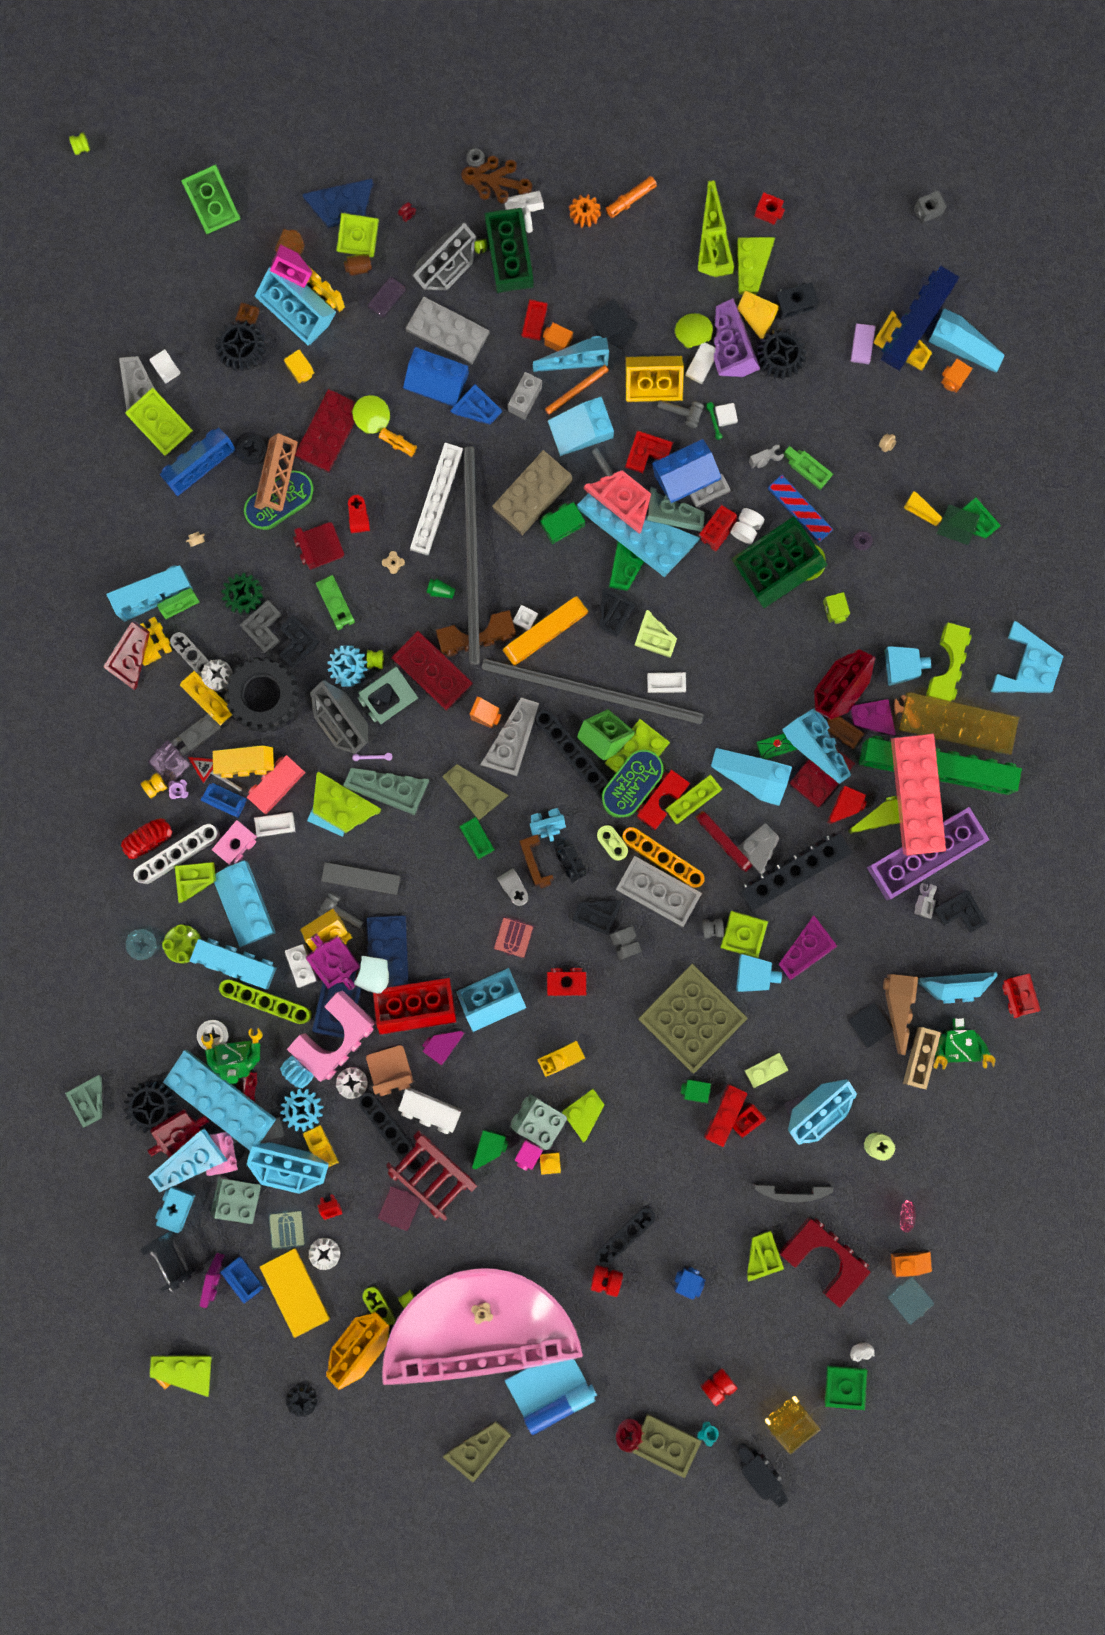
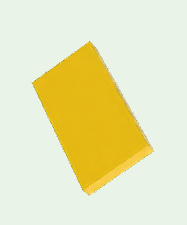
(294, 1292)

